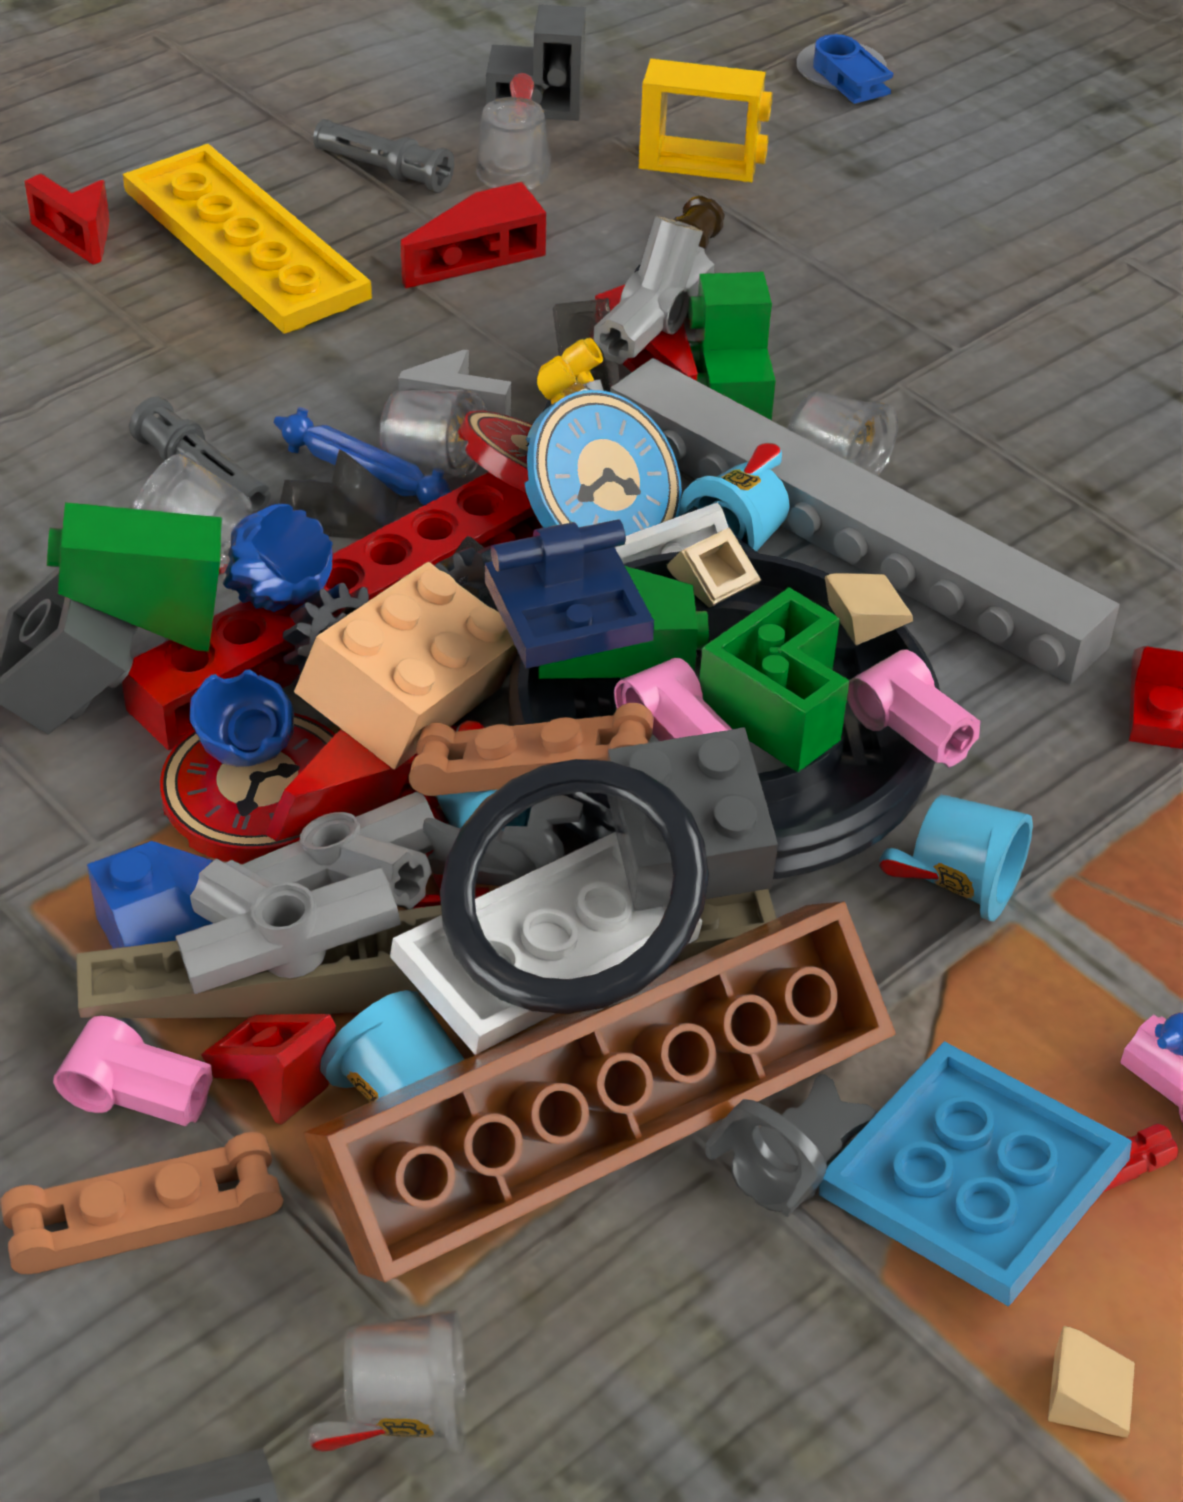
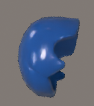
(242, 718)

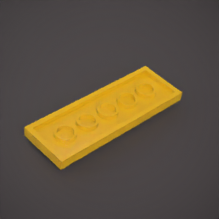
(248, 238)

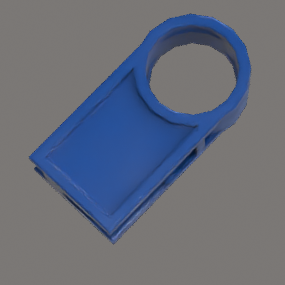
(850, 68)

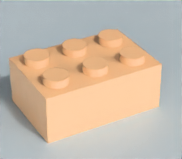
(407, 662)

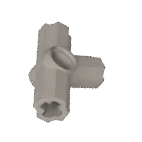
(657, 293)
(347, 846)
(276, 925)

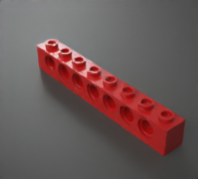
(251, 638)

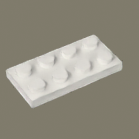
(550, 923)

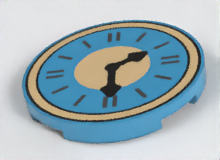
(600, 463)

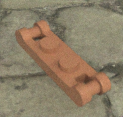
(494, 755)
(140, 1206)

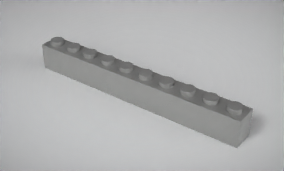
(886, 529)

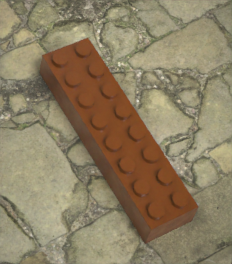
(596, 1089)

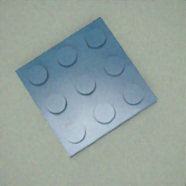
(975, 1171)

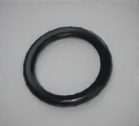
(617, 982)

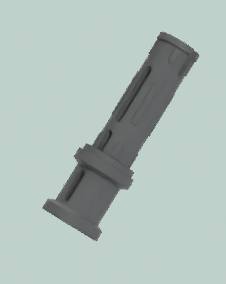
(400, 157)
(176, 436)

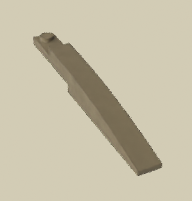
(354, 975)

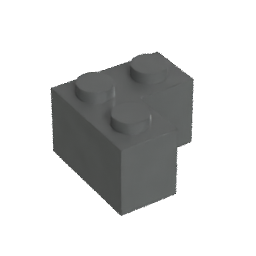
(552, 62)

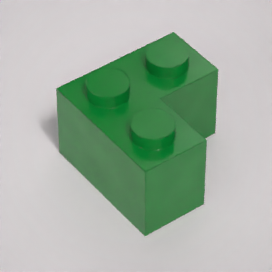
(732, 338)
(779, 679)

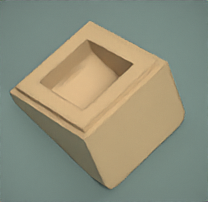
(715, 568)
(866, 604)
(1090, 1385)

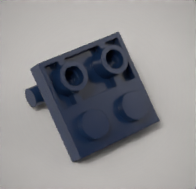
(567, 593)

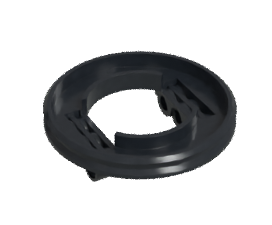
(818, 814)

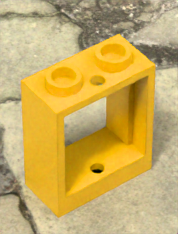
(699, 156)

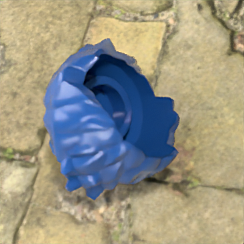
(278, 558)

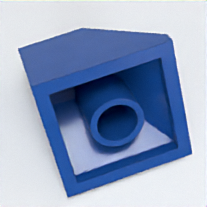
(146, 894)

